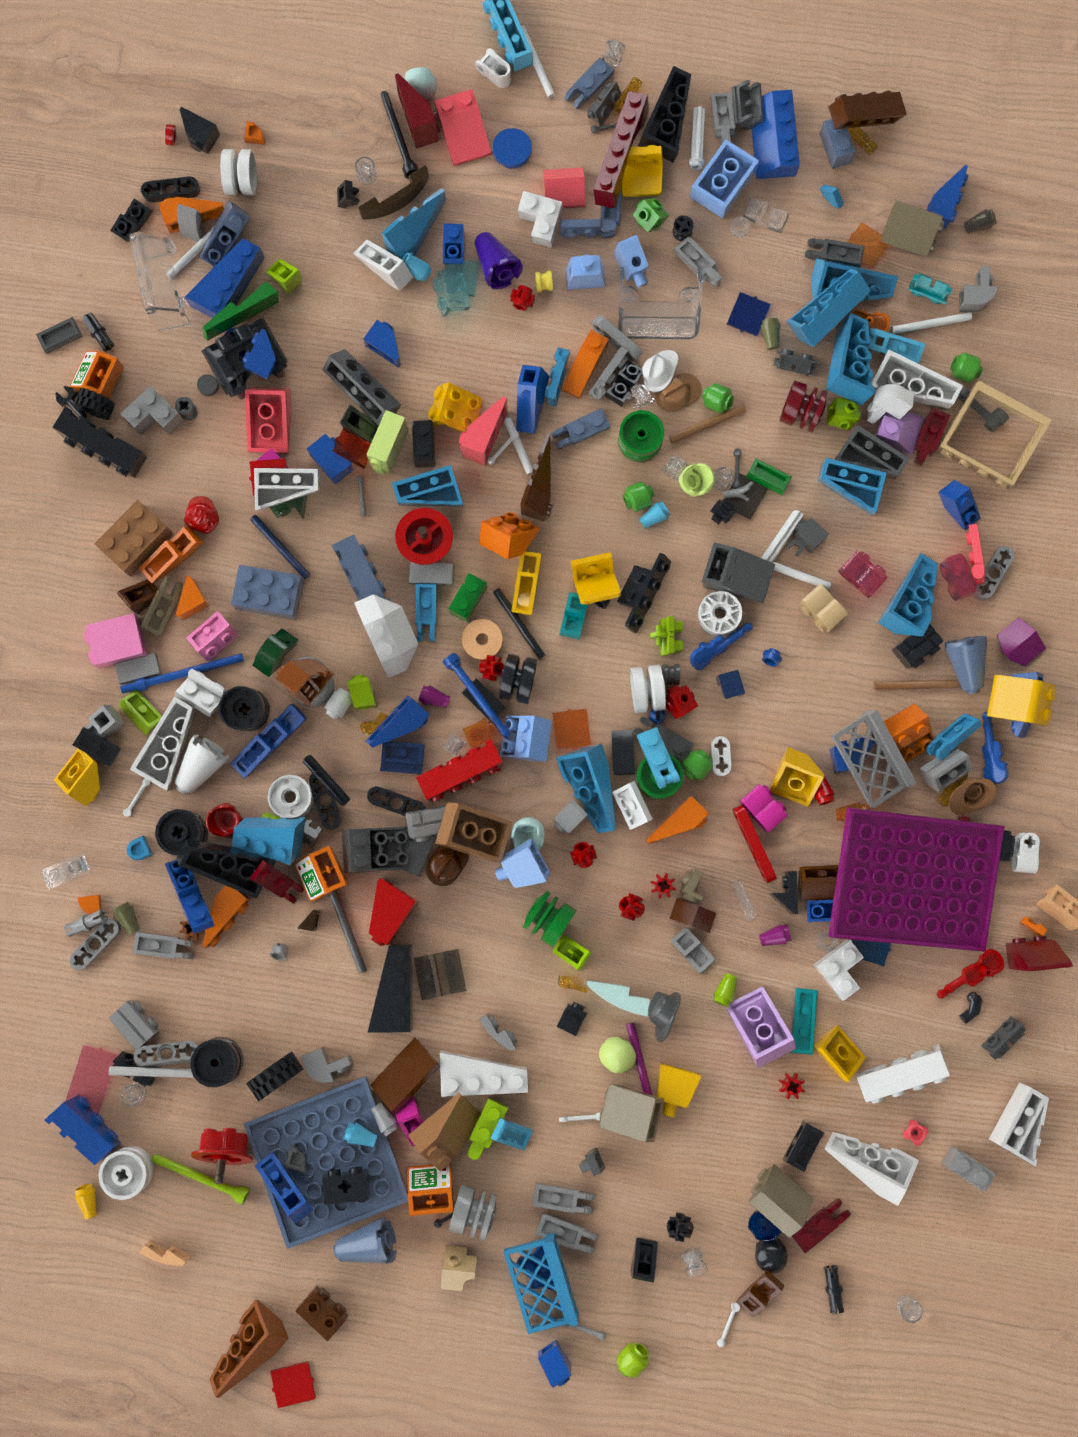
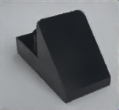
(789, 899)

